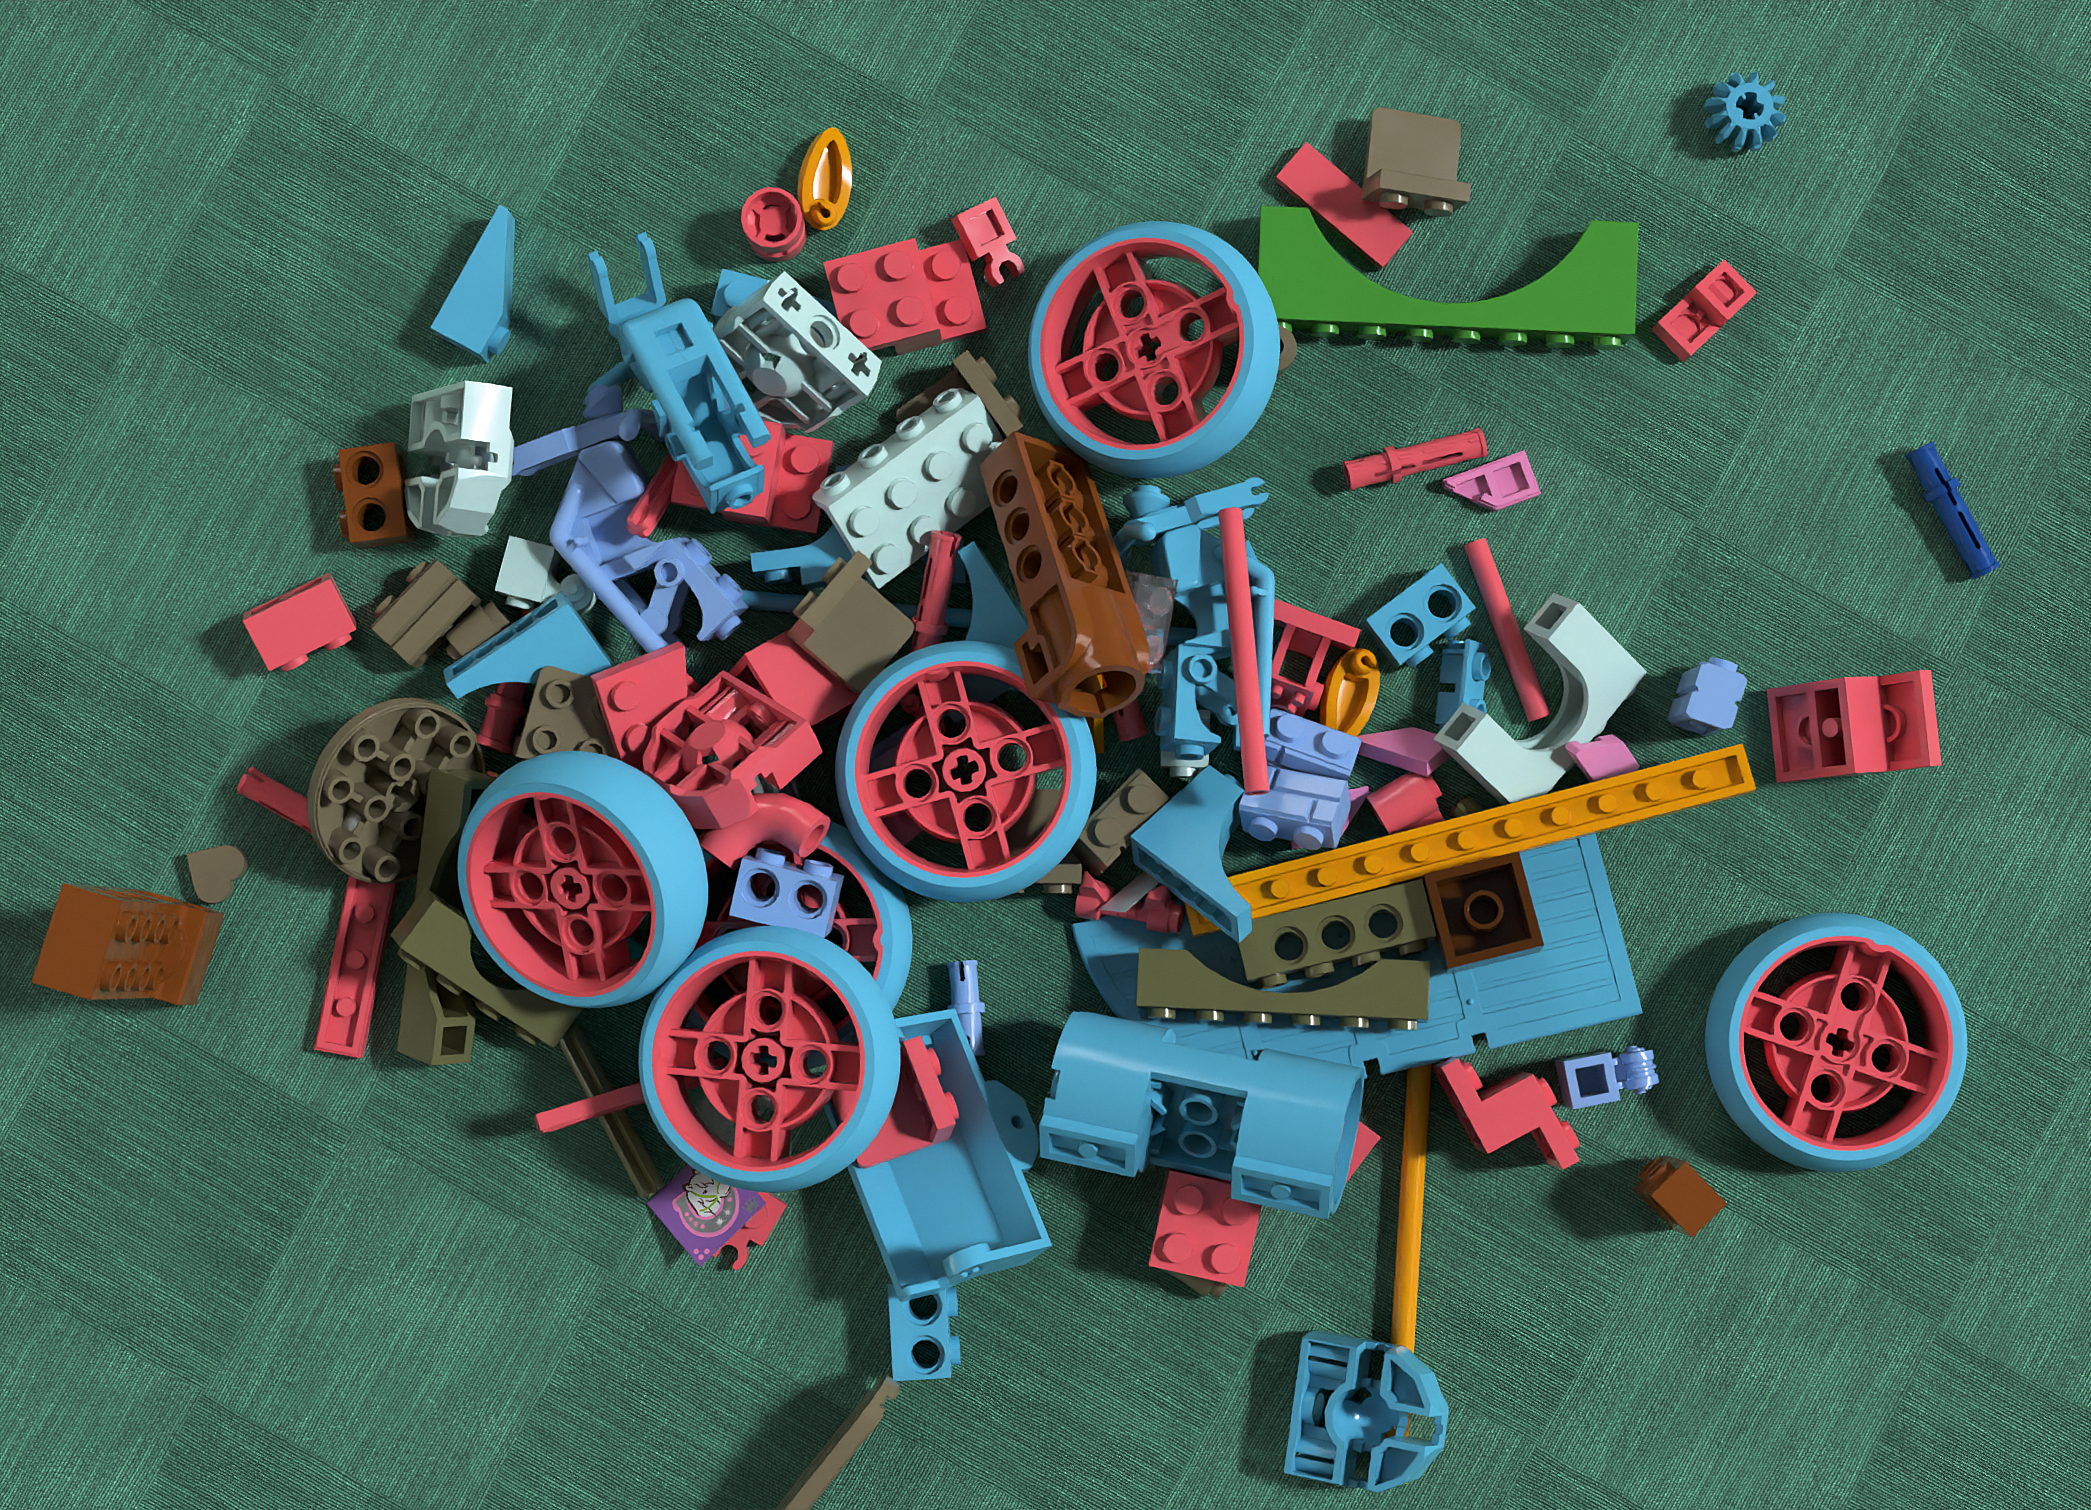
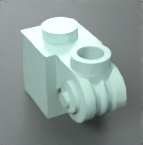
(530, 577)

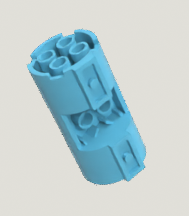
(1266, 1125)

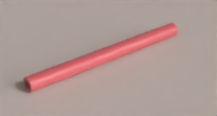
(1243, 651)

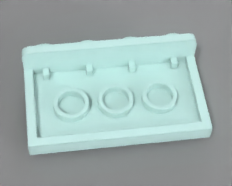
(913, 484)

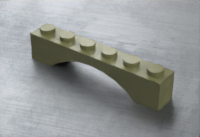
(1384, 992)
(434, 1021)

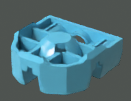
(1353, 1427)

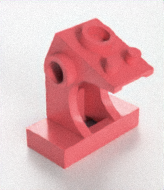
(1309, 636)

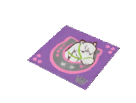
(703, 1211)

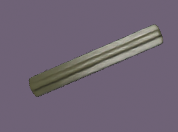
(617, 1124)

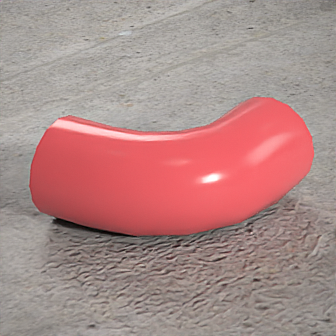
(779, 819)

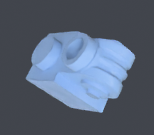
(1598, 1076)

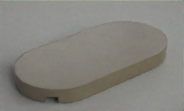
(840, 1446)

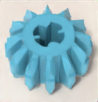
(1729, 117)

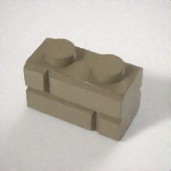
(424, 612)
(1112, 824)

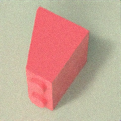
(795, 681)

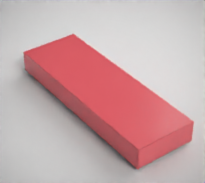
(1339, 205)

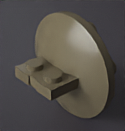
(374, 785)

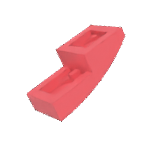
(1704, 311)

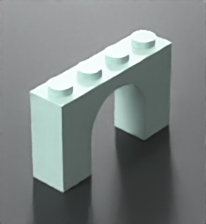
(1596, 681)

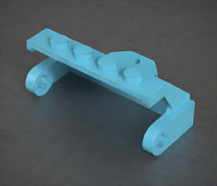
(963, 1201)

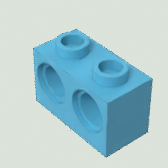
(1413, 609)
(909, 1328)

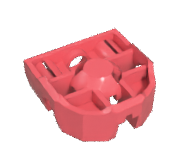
(717, 792)

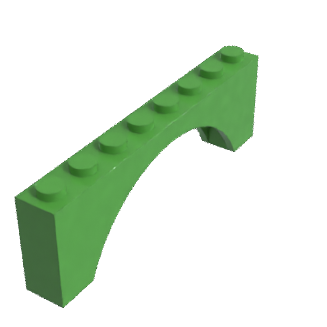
(1578, 300)

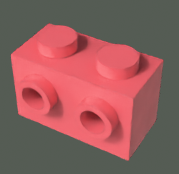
(300, 623)

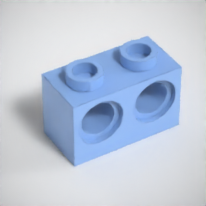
(786, 906)

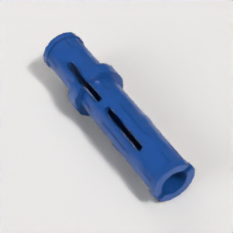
(1952, 510)

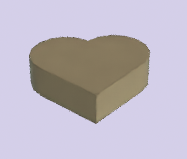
(215, 871)

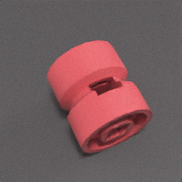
(774, 224)

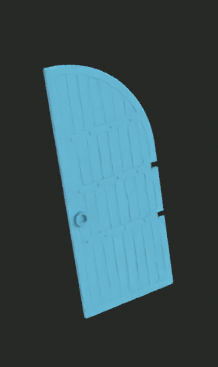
(1569, 985)

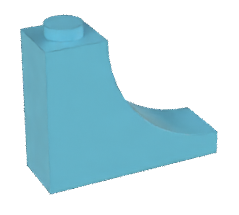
(993, 620)
(544, 637)
(1186, 847)

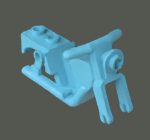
(673, 356)
(1196, 561)

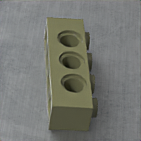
(1403, 902)

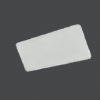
(1131, 893)

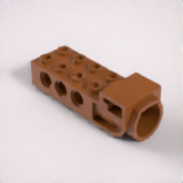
(1066, 579)
(127, 945)

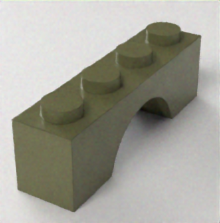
(441, 937)

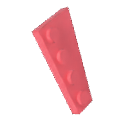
(639, 696)

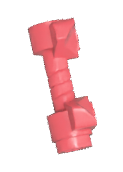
(1157, 909)

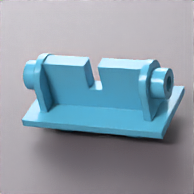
(1468, 667)

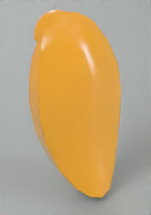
(825, 180)
(1350, 692)

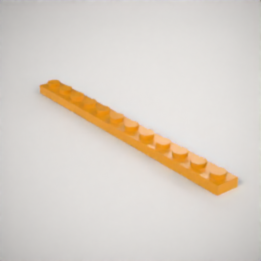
(1491, 833)

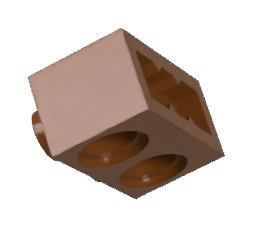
(383, 493)
(1678, 1194)

